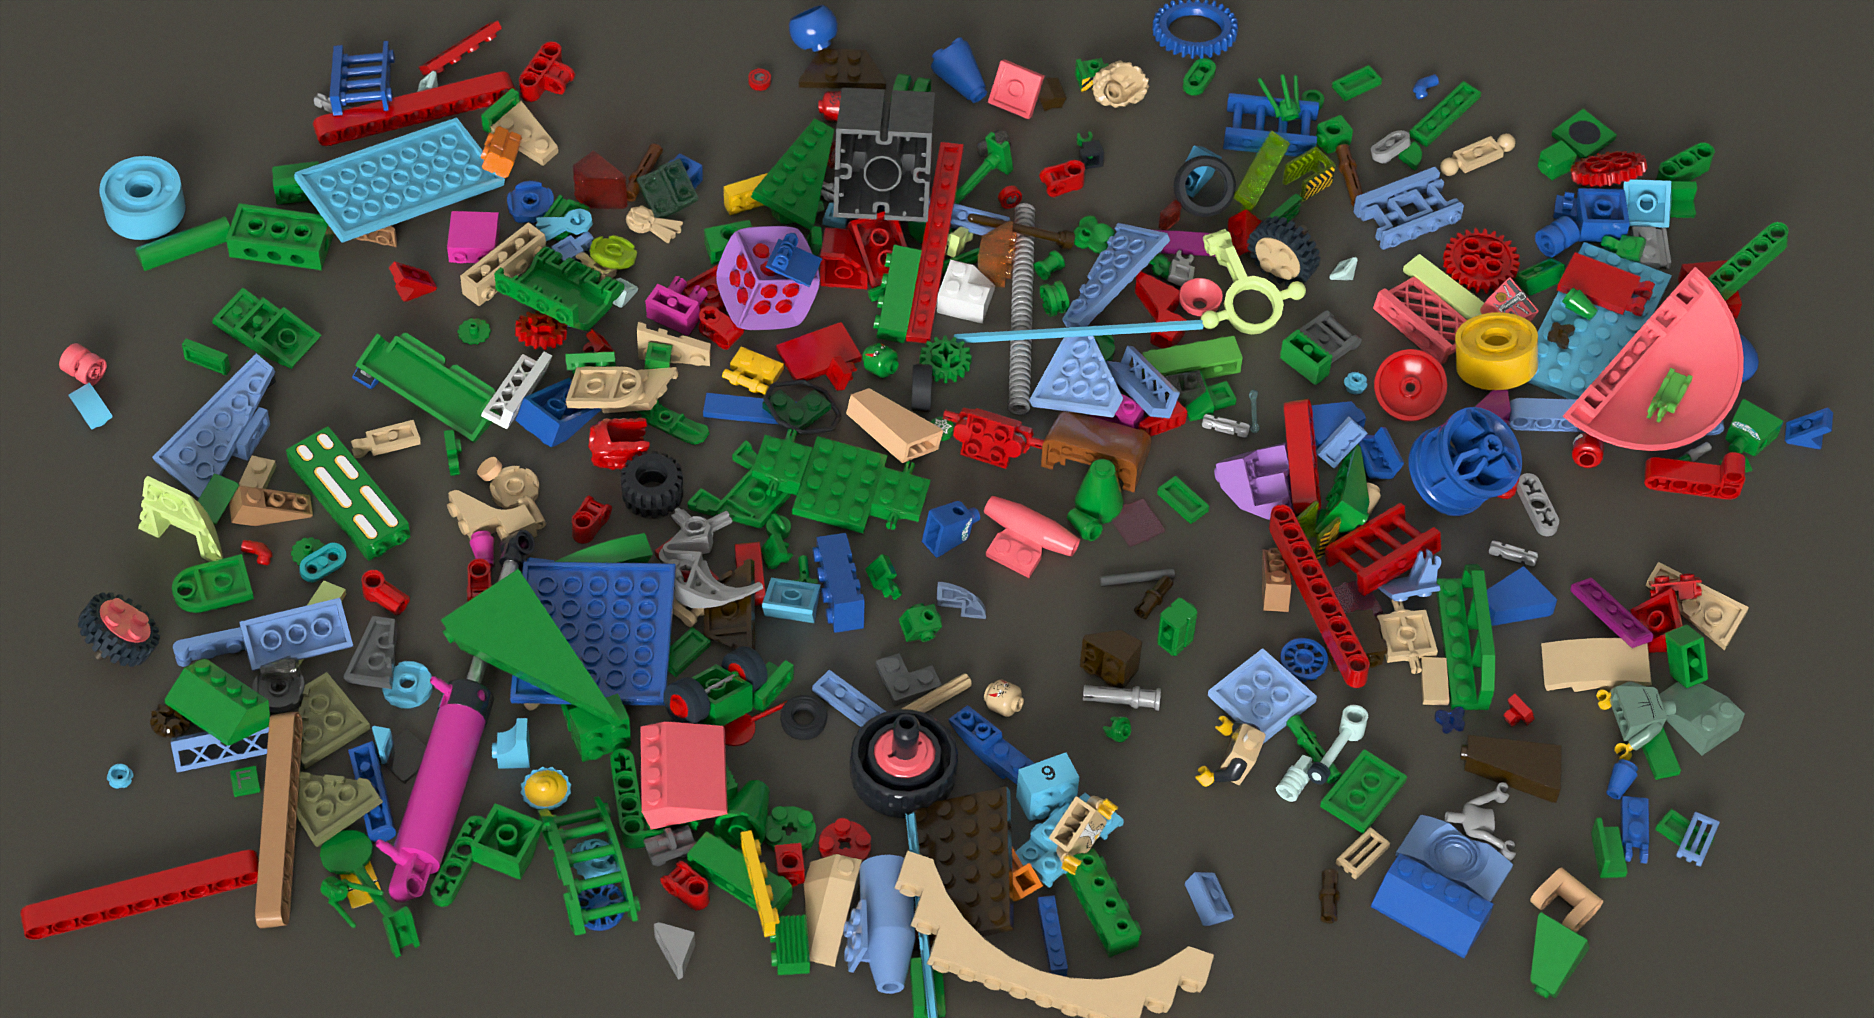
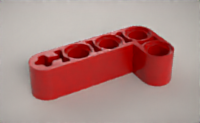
(1697, 478)

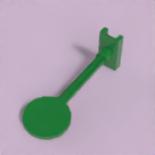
(998, 157)
(350, 853)

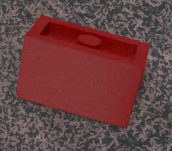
(1240, 228)

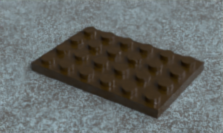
(973, 856)

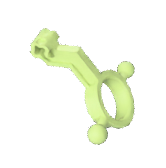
(1221, 246)

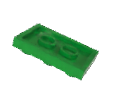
(1363, 791)

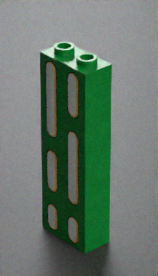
(348, 493)

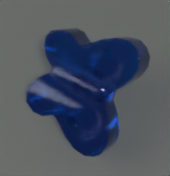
(1450, 720)

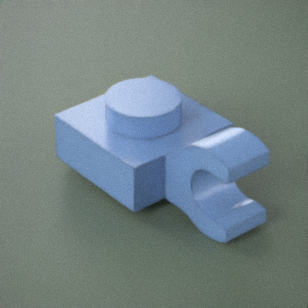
(571, 247)

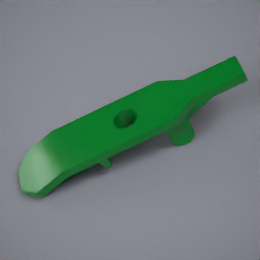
(676, 425)

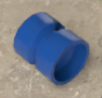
(1557, 236)

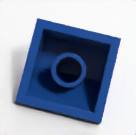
(1601, 214)

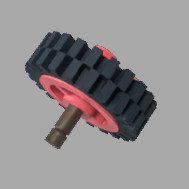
(118, 629)

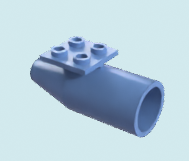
(881, 925)

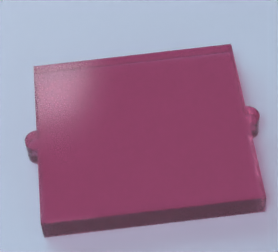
(1137, 523)
(1353, 600)

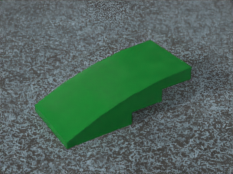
(266, 328)

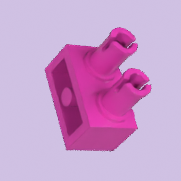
(672, 308)

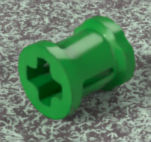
(1049, 265)

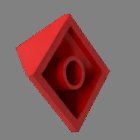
(1659, 617)

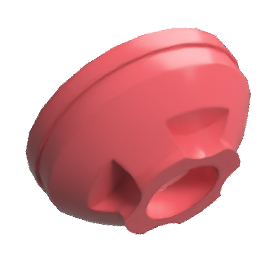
(1200, 290)

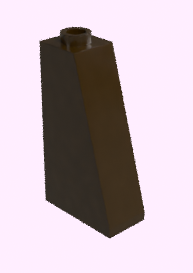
(1519, 764)

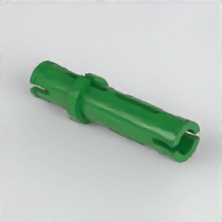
(1307, 740)

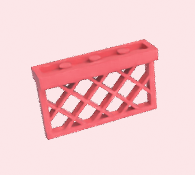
(1417, 327)

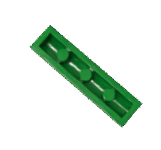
(183, 243)

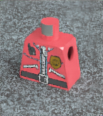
(1511, 300)

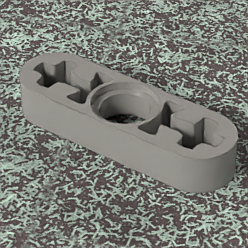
(1535, 514)

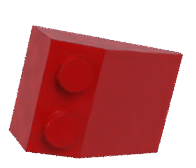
(874, 240)

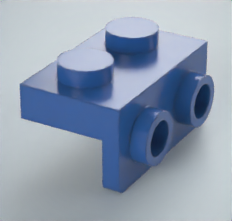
(1380, 455)

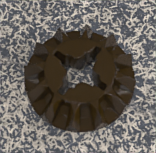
(169, 729)

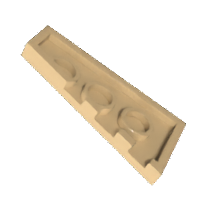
(1711, 613)

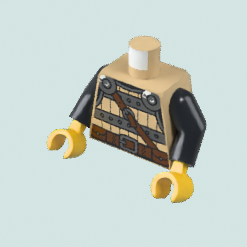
(1239, 754)

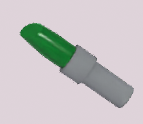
(1693, 454)

